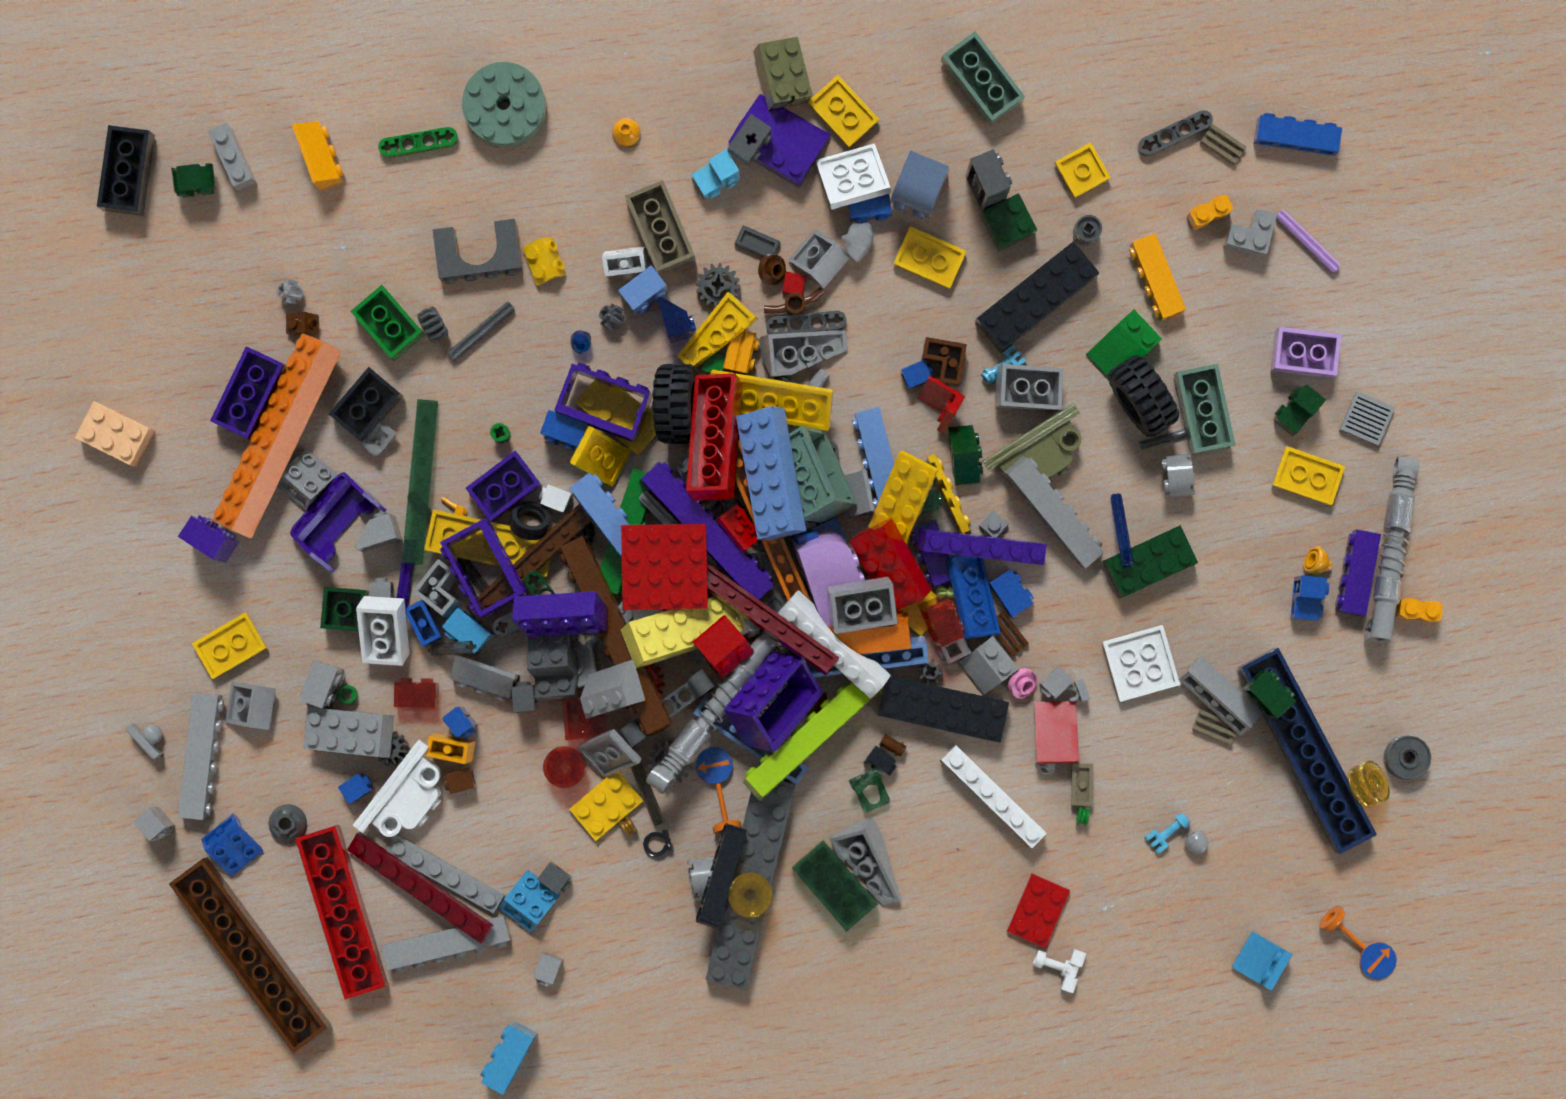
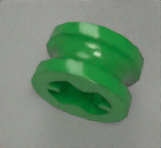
(354, 695)
(1082, 816)

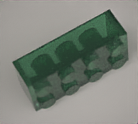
(834, 885)

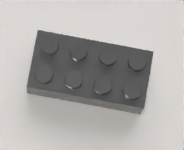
(988, 179)

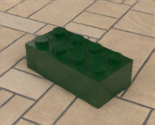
(1151, 562)

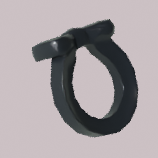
(668, 846)

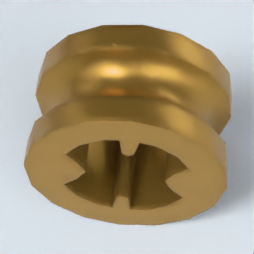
(628, 826)

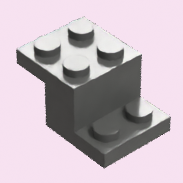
(552, 667)

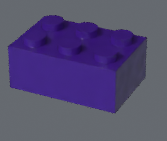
(503, 486)
(209, 538)

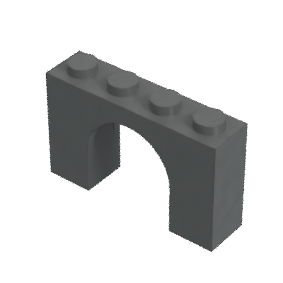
(505, 259)

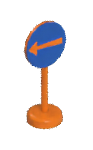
(714, 767)
(1376, 959)

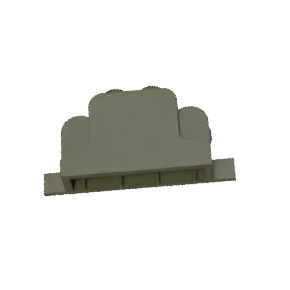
(1046, 444)

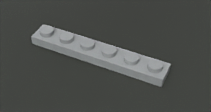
(445, 873)

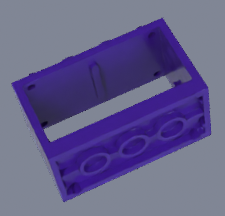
(595, 422)
(502, 557)
(784, 712)

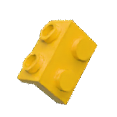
(544, 260)

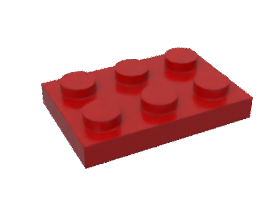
(1038, 910)

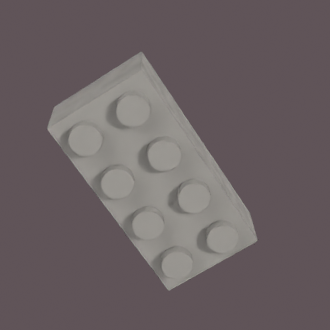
(348, 732)

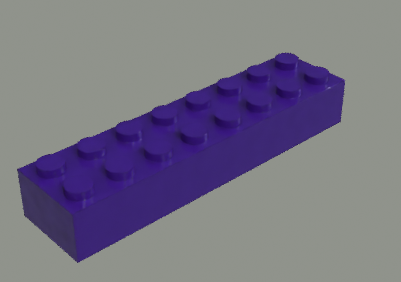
(719, 546)

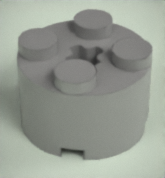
(1179, 475)
(699, 875)

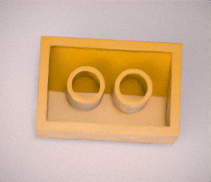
(318, 154)

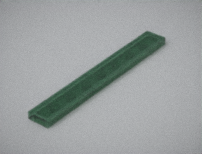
(419, 482)

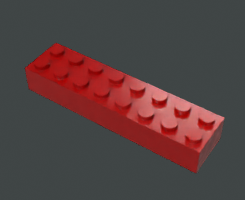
(341, 912)

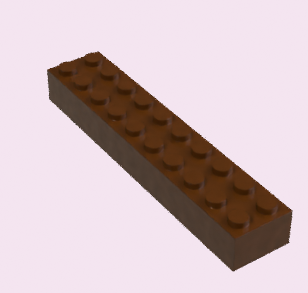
(250, 954)

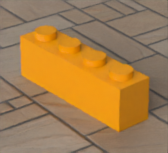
(1157, 277)

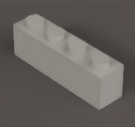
(1220, 695)

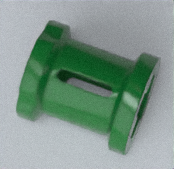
(498, 426)

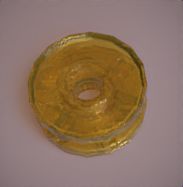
(1369, 784)
(753, 907)

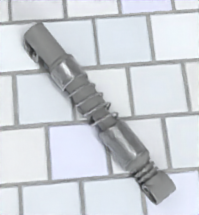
(1397, 522)
(696, 732)

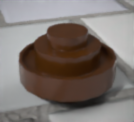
(772, 269)

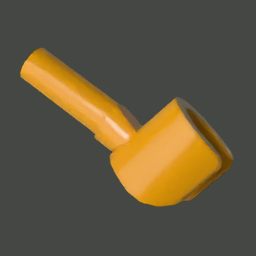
(459, 510)

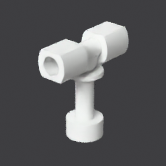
(1068, 968)

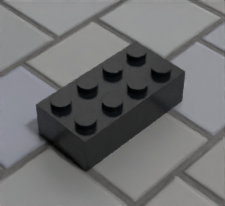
(125, 170)

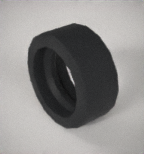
(533, 509)

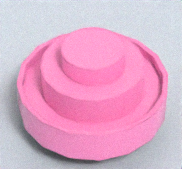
(1022, 683)

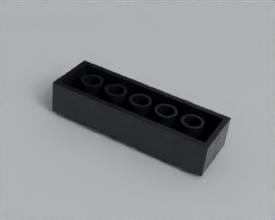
(1037, 297)
(943, 708)

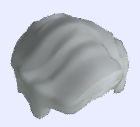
(858, 240)

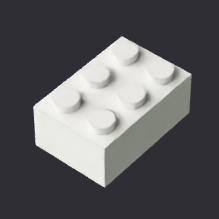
(383, 630)

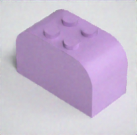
(827, 563)

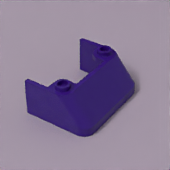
(330, 517)

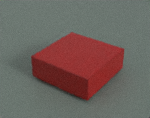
(793, 283)

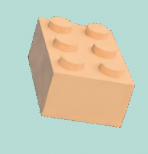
(114, 434)

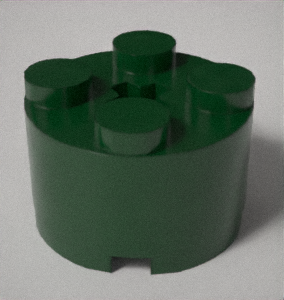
(193, 179)

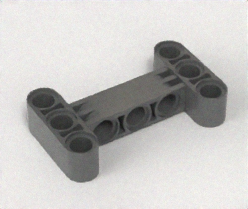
(697, 685)

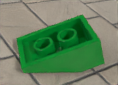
(1126, 339)

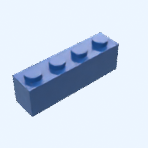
(1297, 135)

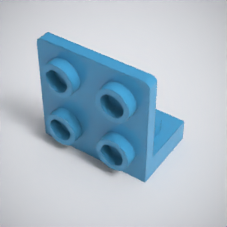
(528, 901)
(1261, 960)

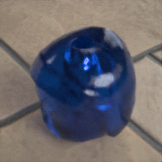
(580, 341)

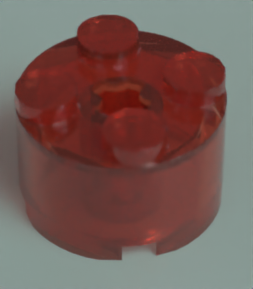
(552, 769)

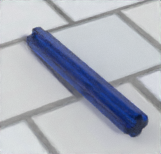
(1121, 530)

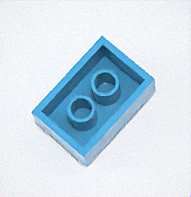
(507, 1057)

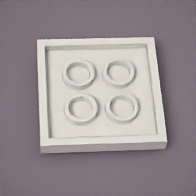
(853, 176)
(1141, 663)

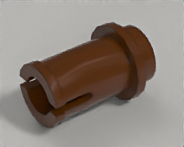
(893, 745)

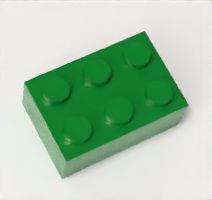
(387, 323)

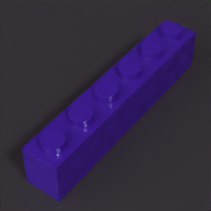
(982, 546)

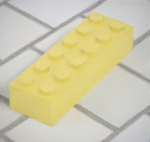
(672, 631)

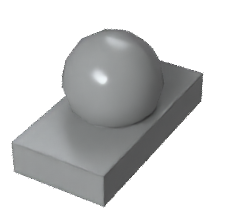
(147, 738)

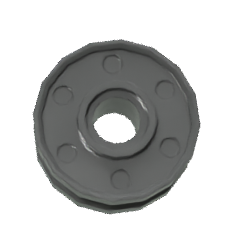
(1419, 761)

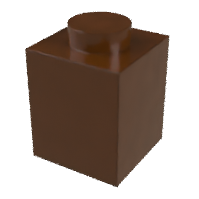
(459, 780)

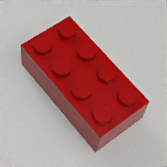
(887, 555)

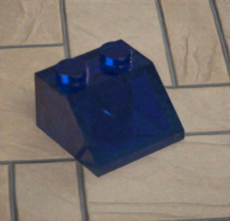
(676, 321)

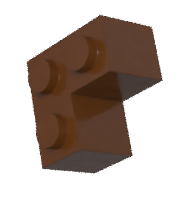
(949, 355)

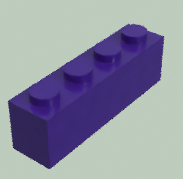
(1359, 572)

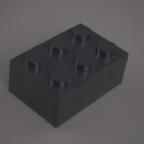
(365, 404)

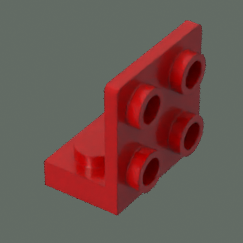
(942, 399)
(738, 527)

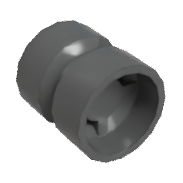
(1087, 230)

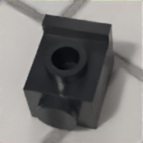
(881, 760)

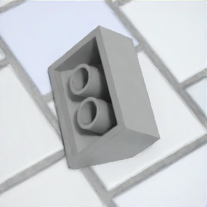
(483, 677)
(611, 689)

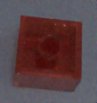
(941, 620)
(576, 724)

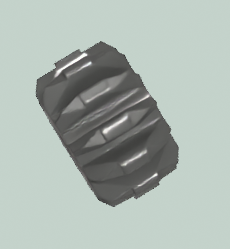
(432, 324)
(396, 752)

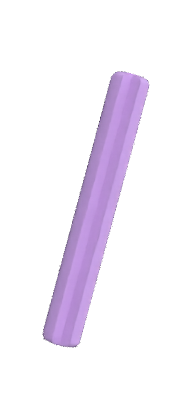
(1308, 241)

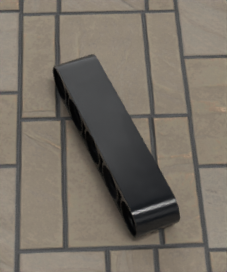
(722, 874)

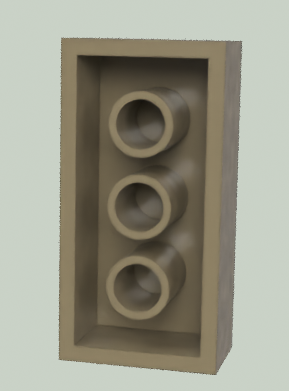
(660, 227)

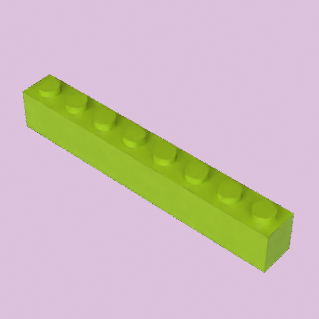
(805, 740)

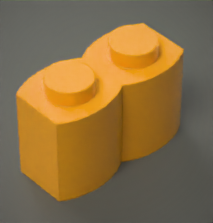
(1213, 211)
(1423, 611)

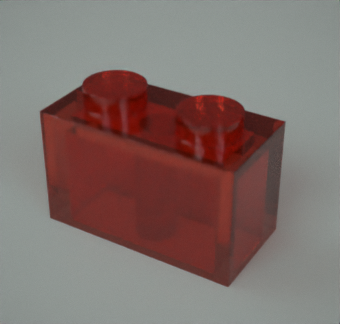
(416, 694)

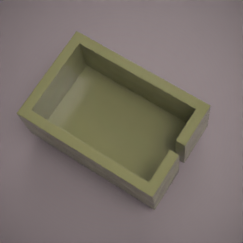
(782, 73)

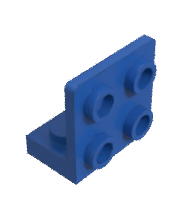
(231, 845)

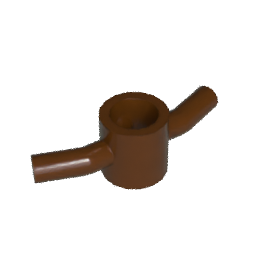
(771, 309)

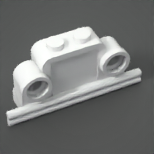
(405, 795)

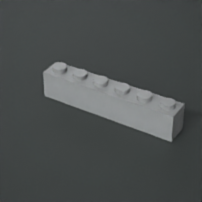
(1054, 512)
(200, 756)
(441, 944)

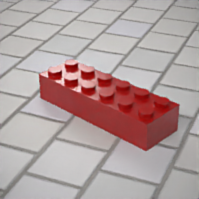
(714, 437)

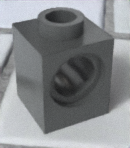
(555, 878)

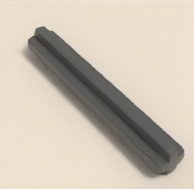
(480, 331)

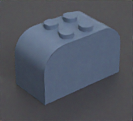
(919, 185)

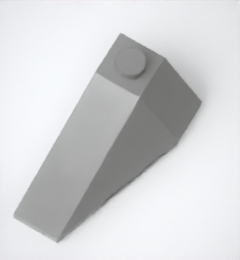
(796, 351)
(866, 853)

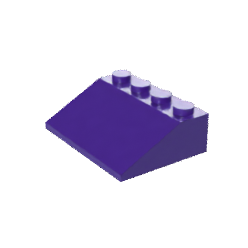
(793, 143)

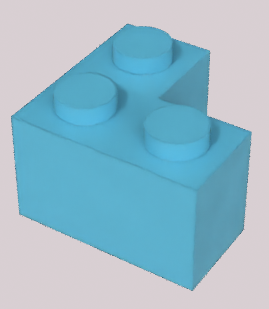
(718, 174)

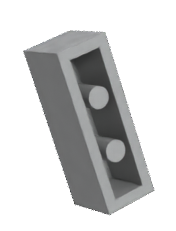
(232, 156)

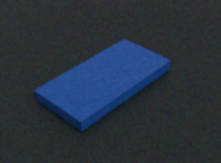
(973, 596)

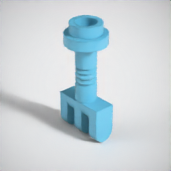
(989, 375)
(1160, 838)

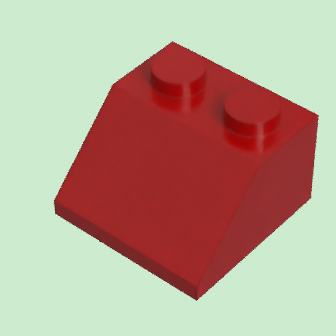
(723, 646)

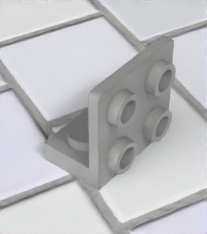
(305, 478)

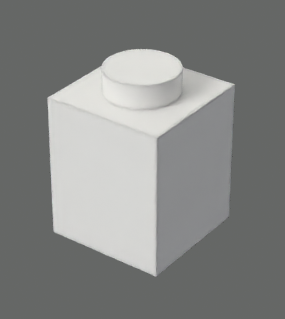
(555, 498)

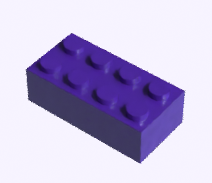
(248, 392)
(560, 614)

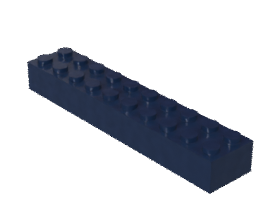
(1313, 761)

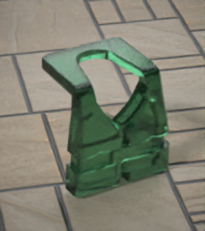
(860, 782)

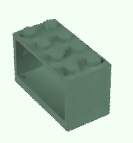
(819, 476)

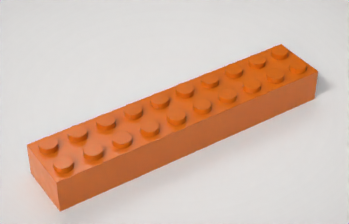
(276, 435)

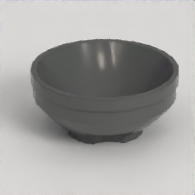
(297, 819)

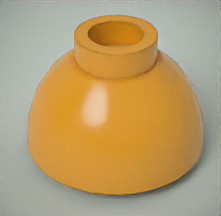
(626, 132)
(1317, 561)

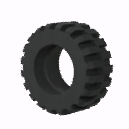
(1143, 396)
(673, 402)

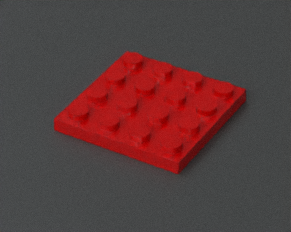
(664, 566)

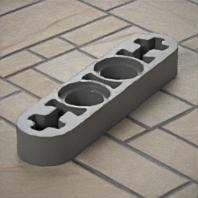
(1176, 136)
(806, 325)

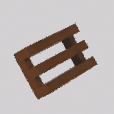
(1012, 639)

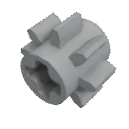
(290, 291)

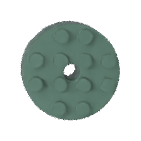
(500, 84)

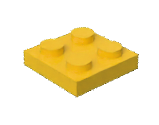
(1082, 170)

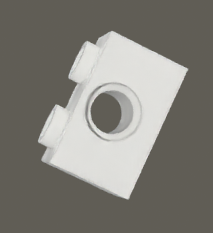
(624, 261)

